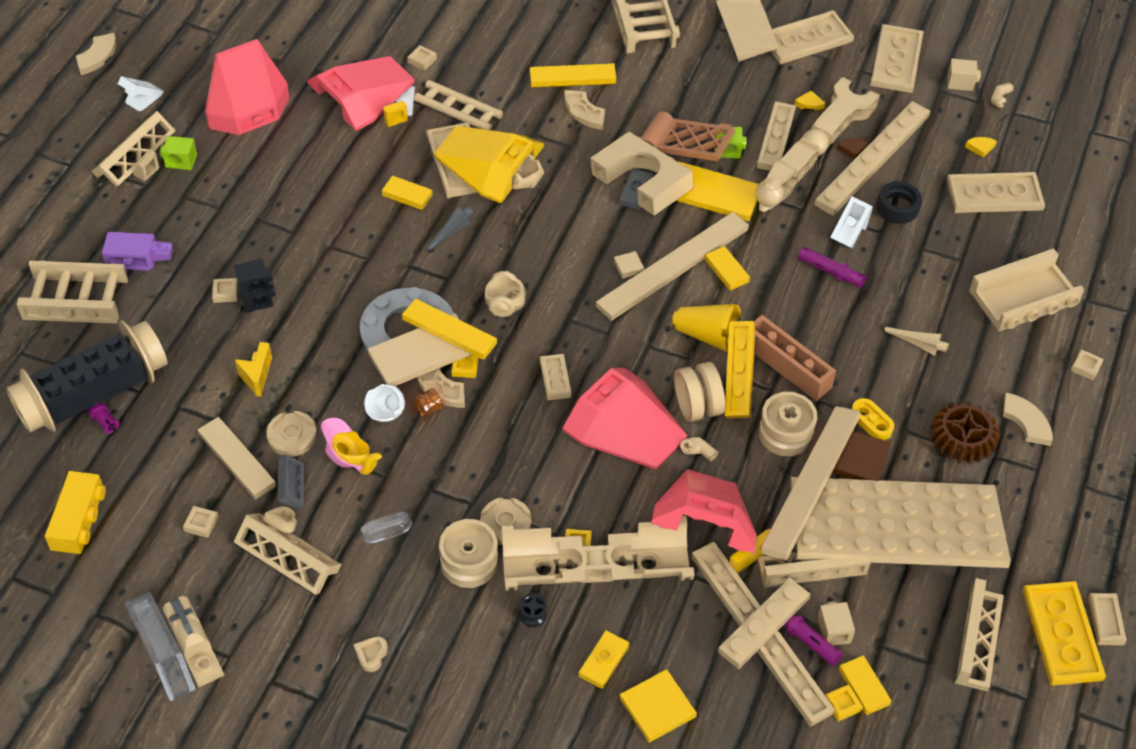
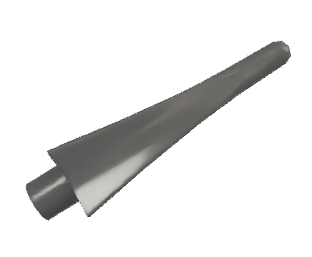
(456, 222)

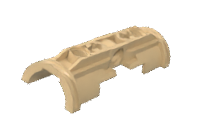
(530, 548)

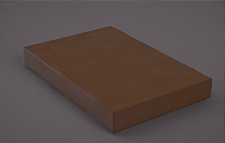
(861, 457)

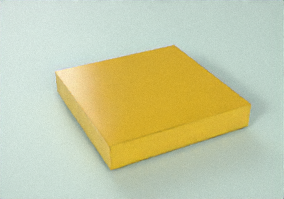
(657, 705)

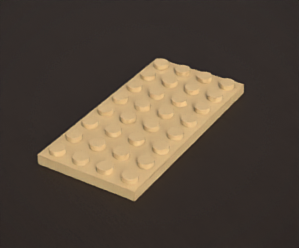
(906, 524)

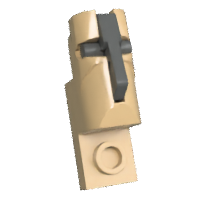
(192, 641)

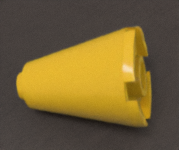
(707, 323)

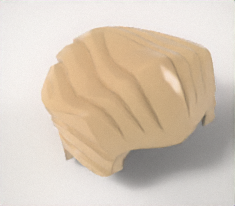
(527, 174)

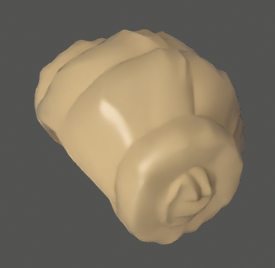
(504, 294)

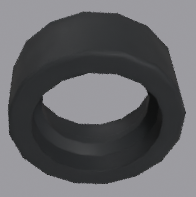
(895, 214)

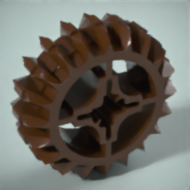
(950, 434)

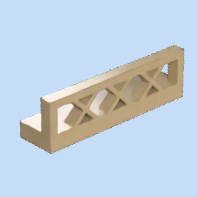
(128, 143)
(293, 546)
(808, 569)
(968, 658)

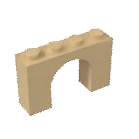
(632, 152)

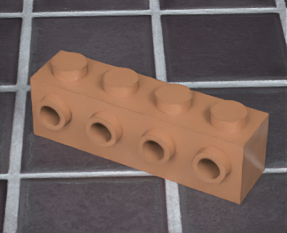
(792, 359)

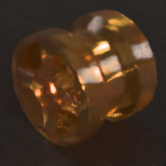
(428, 403)

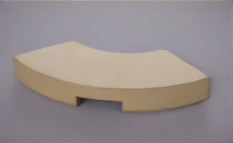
(97, 54)
(583, 110)
(449, 391)
(1029, 418)

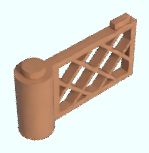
(662, 131)

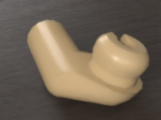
(1000, 90)
(698, 446)

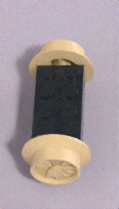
(87, 377)

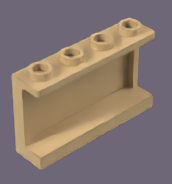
(1024, 290)

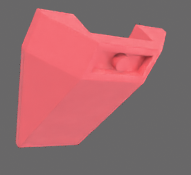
(363, 88)
(245, 90)
(625, 420)
(710, 501)

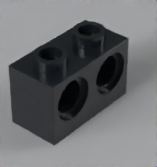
(254, 285)

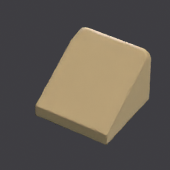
(147, 167)

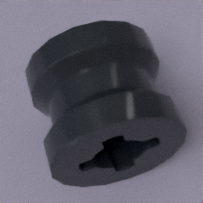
(528, 606)

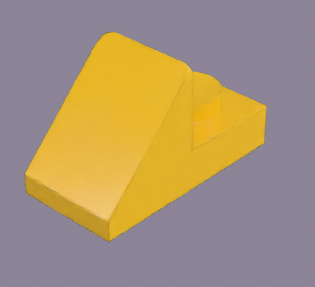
(255, 372)

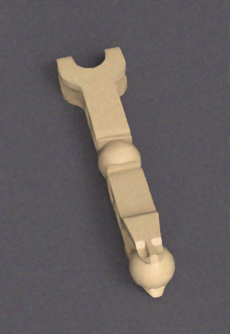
(801, 157)

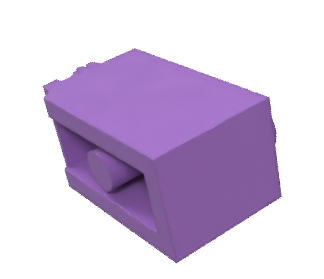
(135, 250)

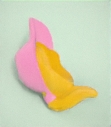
(347, 448)

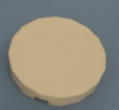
(291, 433)
(506, 513)

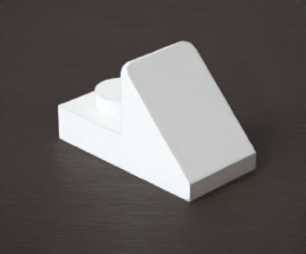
(139, 92)
(852, 222)

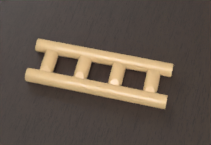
(462, 115)

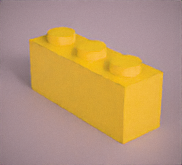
(75, 512)

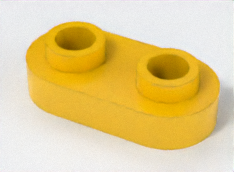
(874, 419)

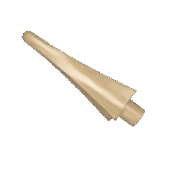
(927, 341)

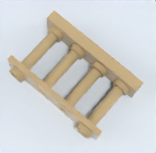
(627, 23)
(68, 309)

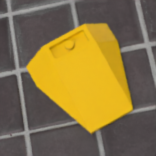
(486, 158)

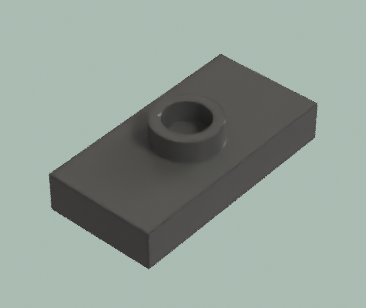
(629, 195)
(290, 482)

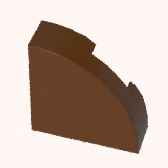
(852, 147)

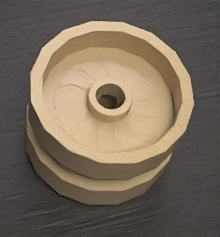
(699, 391)
(787, 423)
(468, 553)

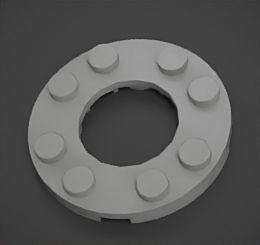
(392, 302)

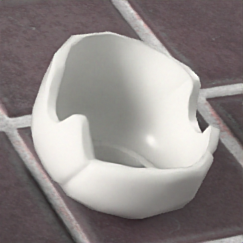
(384, 403)

